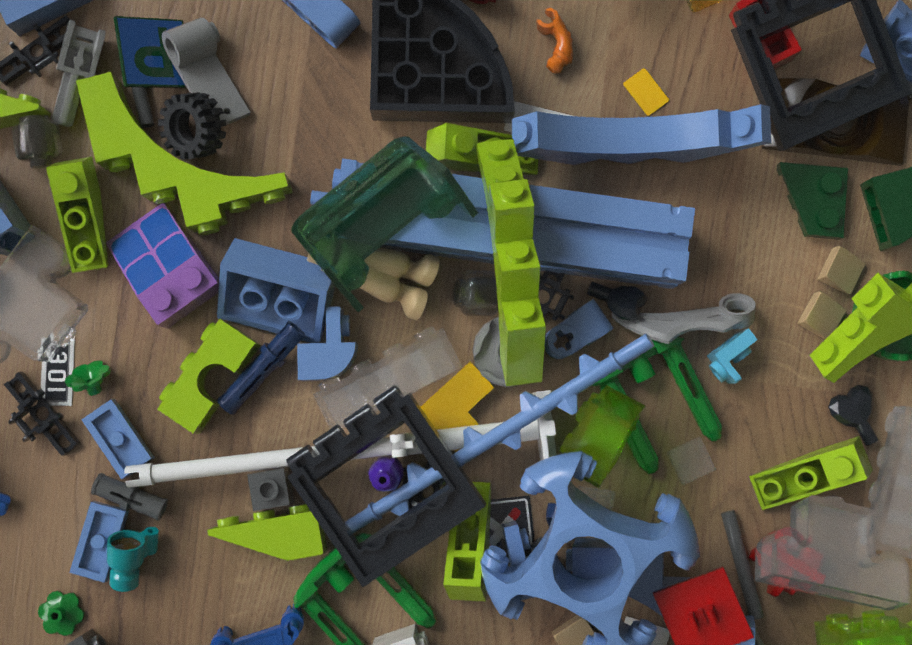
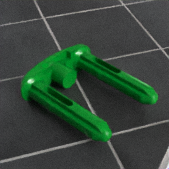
(699, 405)
(332, 570)

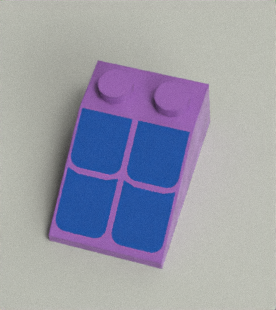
(164, 266)

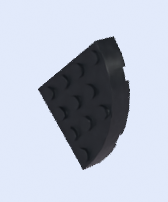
(436, 65)

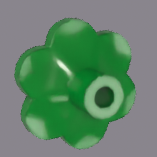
(88, 377)
(68, 613)

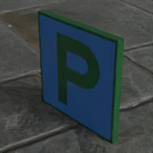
(143, 54)

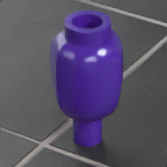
(386, 473)

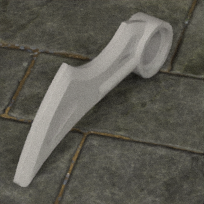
(668, 326)

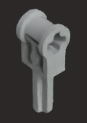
(77, 61)

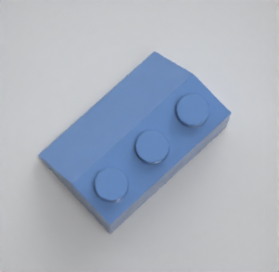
(272, 287)

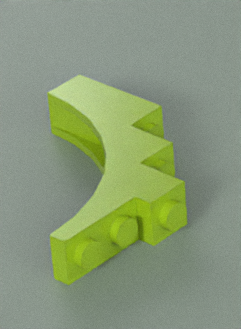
(203, 194)
(515, 262)
(880, 319)

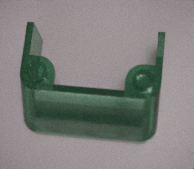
(373, 208)

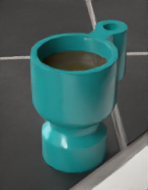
(127, 553)

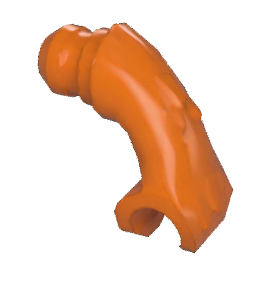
(563, 50)

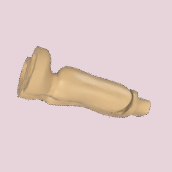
(383, 279)

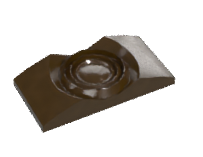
(868, 138)

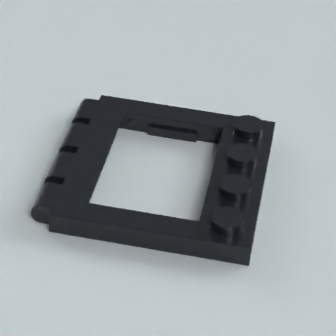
(835, 105)
(413, 528)

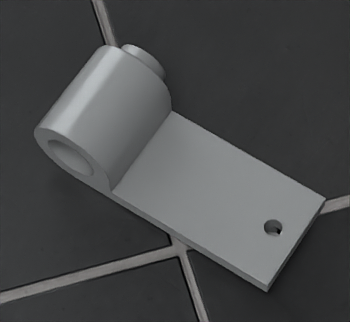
(193, 54)

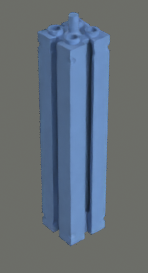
(571, 233)

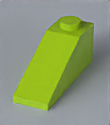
(464, 551)

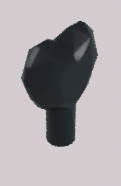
(622, 301)
(855, 411)

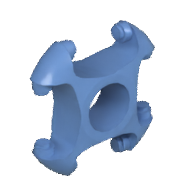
(580, 516)

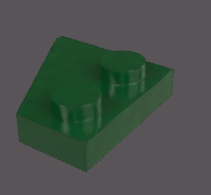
(817, 197)

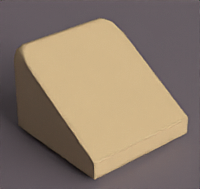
(841, 270)
(821, 315)
(572, 631)

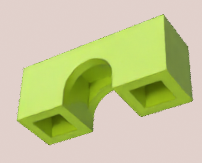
(187, 398)

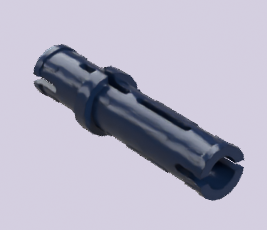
(271, 356)

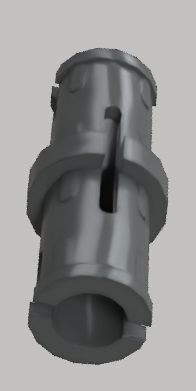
(129, 498)

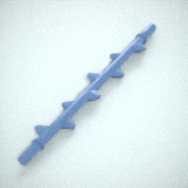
(508, 432)

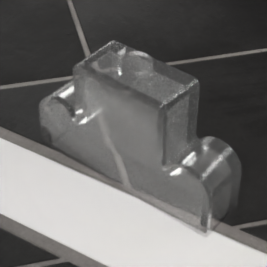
(34, 309)
(833, 556)

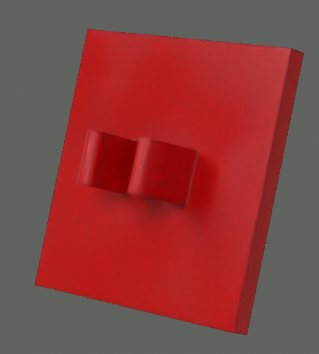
(703, 611)

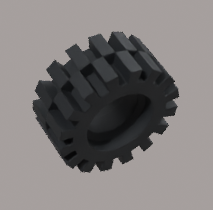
(177, 128)

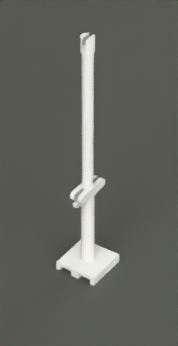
(396, 445)

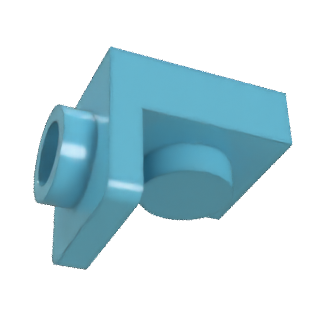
(732, 349)

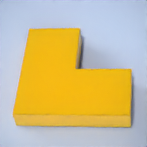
(452, 401)

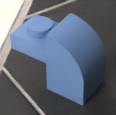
(331, 358)

